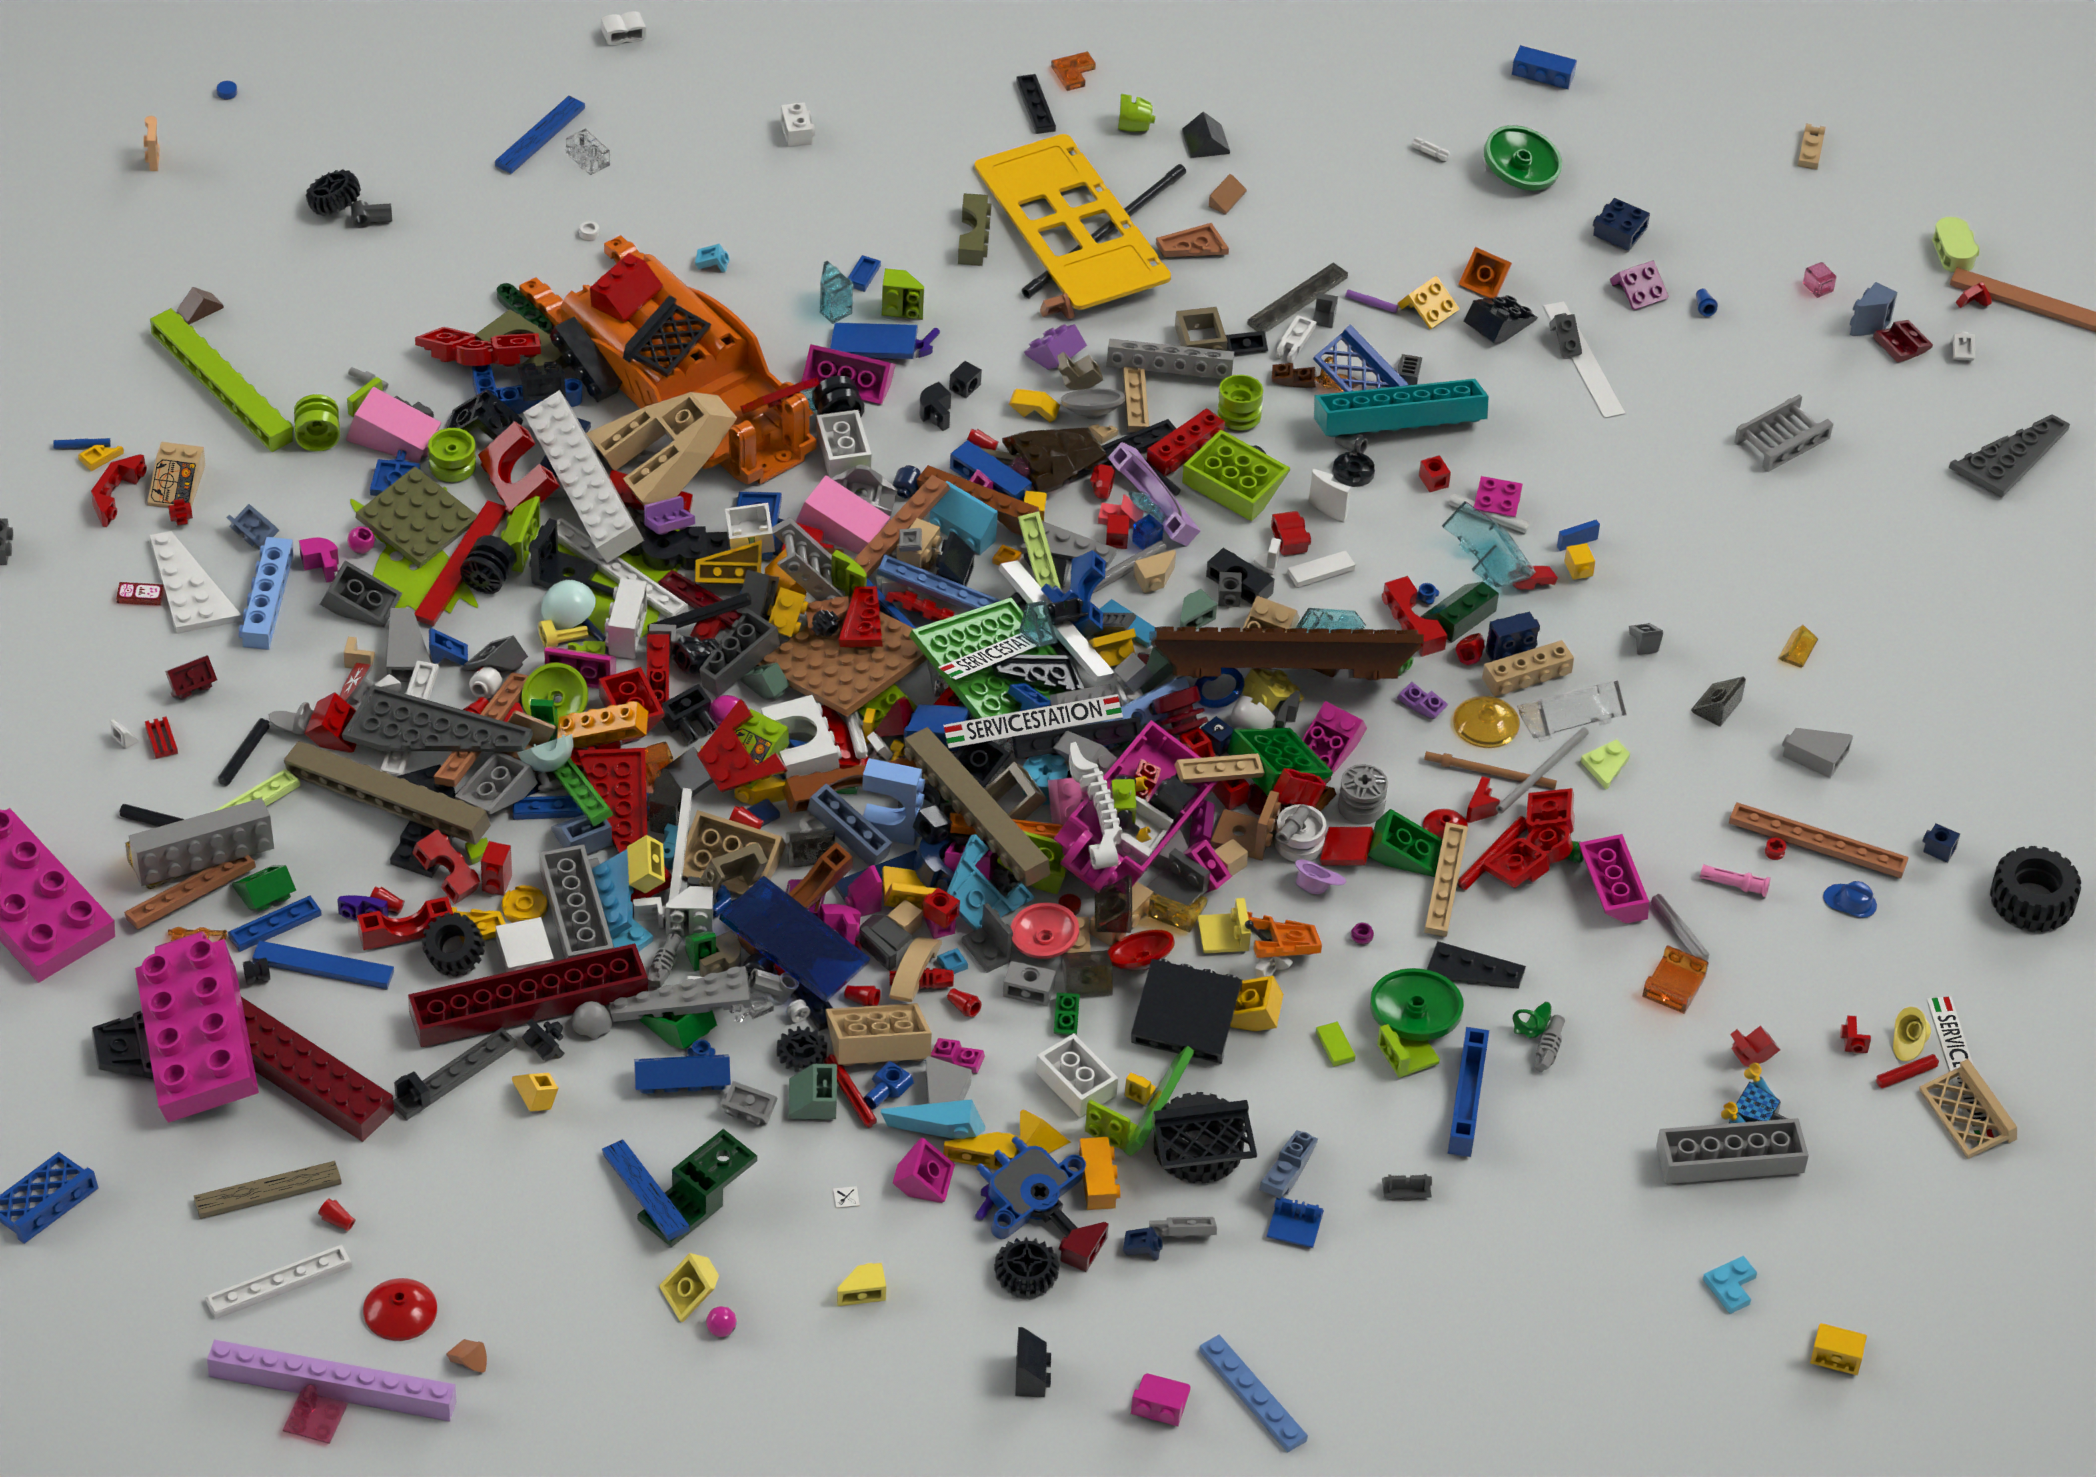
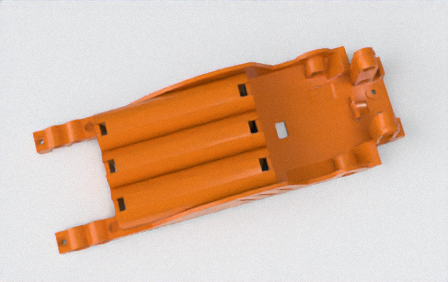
(727, 367)

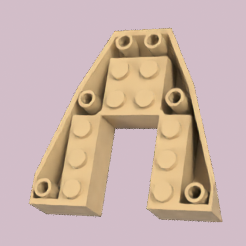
(693, 423)

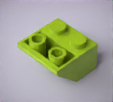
(902, 295)

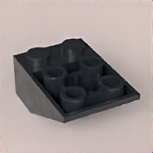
(1499, 317)

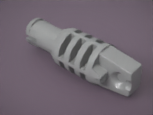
(664, 961)
(1549, 1043)

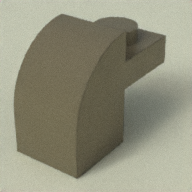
(1081, 374)
(726, 956)

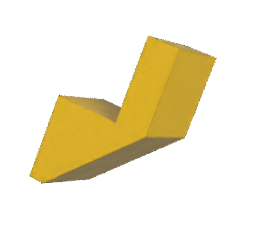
(1027, 401)

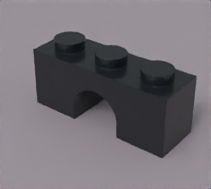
(1253, 579)

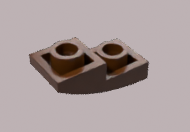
(1288, 376)

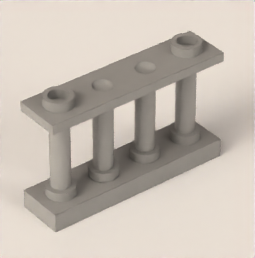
(1789, 448)
(806, 561)

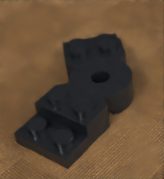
(675, 547)
(414, 831)

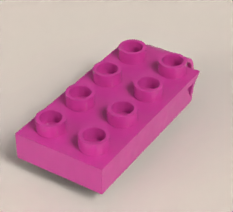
(1083, 825)
(43, 907)
(195, 1026)

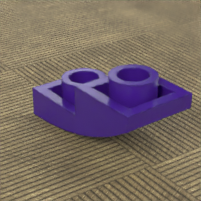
(353, 905)

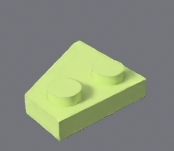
(1606, 762)

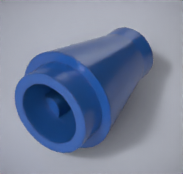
(1706, 303)

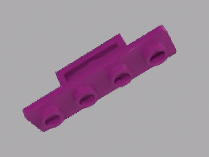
(1202, 823)

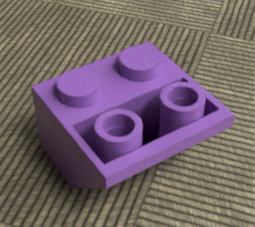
(1054, 342)

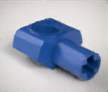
(890, 1082)

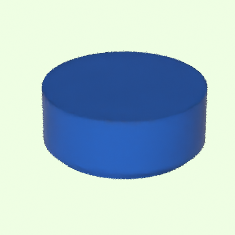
(226, 89)

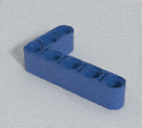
(512, 395)

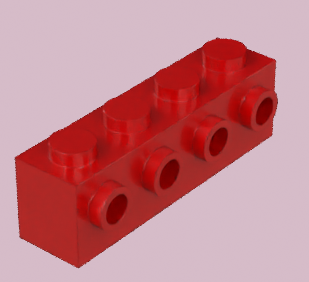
(1184, 442)

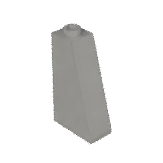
(404, 644)

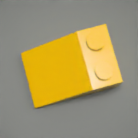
(1258, 1004)

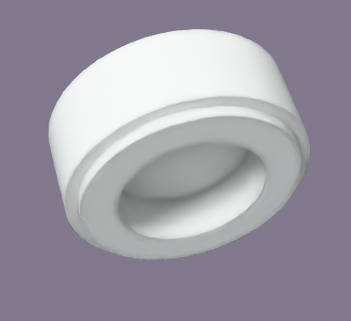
(589, 230)

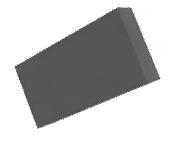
(878, 948)

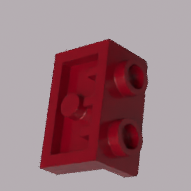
(191, 676)

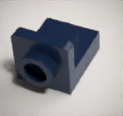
(1142, 1241)

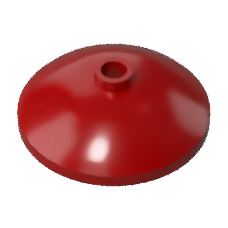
(1138, 949)
(400, 1318)

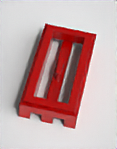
(158, 724)

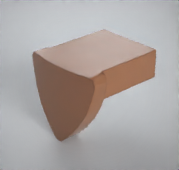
(1057, 304)
(470, 1354)

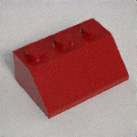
(625, 288)
(629, 687)

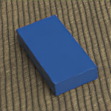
(864, 272)
(1578, 534)

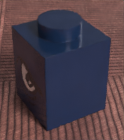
(1219, 734)

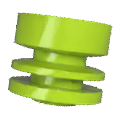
(1240, 402)
(316, 422)

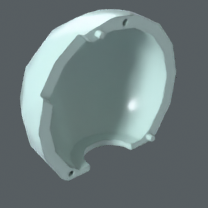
(567, 604)
(549, 755)

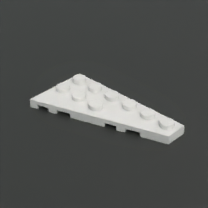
(189, 590)

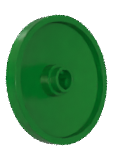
(1522, 157)
(1417, 1004)

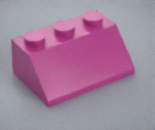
(589, 665)

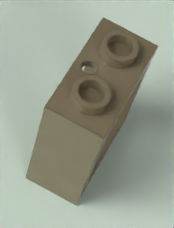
(1200, 319)
(1009, 778)

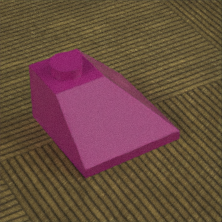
(924, 1173)

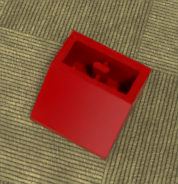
(328, 723)

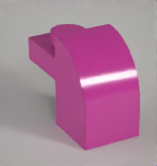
(319, 553)
(842, 919)

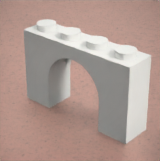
(806, 717)

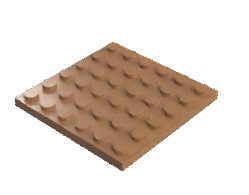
(845, 675)

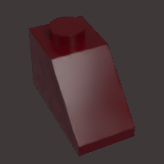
(1083, 1245)

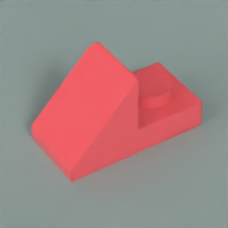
(1127, 508)

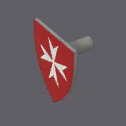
(357, 682)

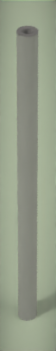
(1542, 770)

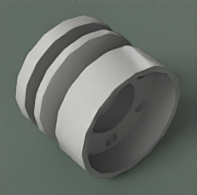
(1362, 794)

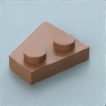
(838, 605)

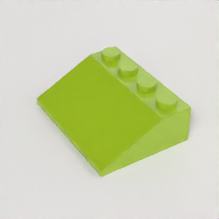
(1234, 474)

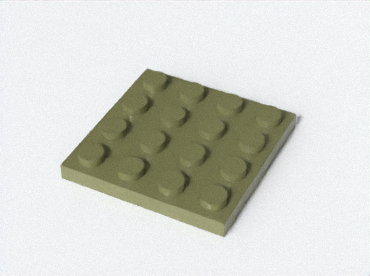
(416, 517)

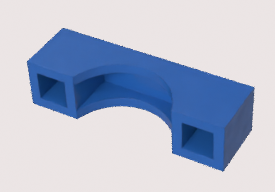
(1086, 574)

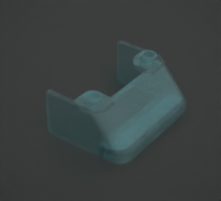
(1498, 554)

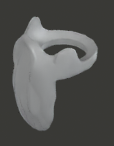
(291, 721)

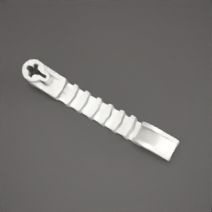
(1092, 781)

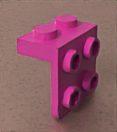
(1160, 1399)

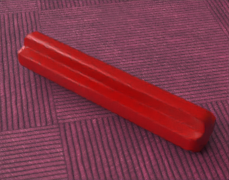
(1907, 1071)

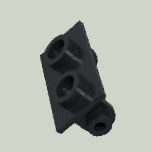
(1069, 611)

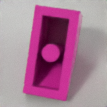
(866, 892)

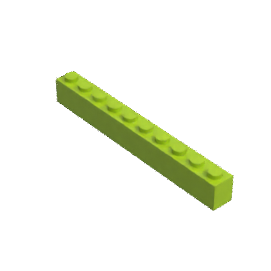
(222, 380)

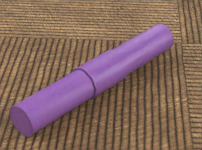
(1372, 301)

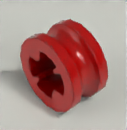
(1775, 854)

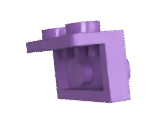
(667, 515)

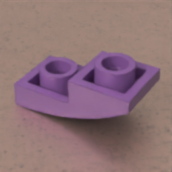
(1421, 702)

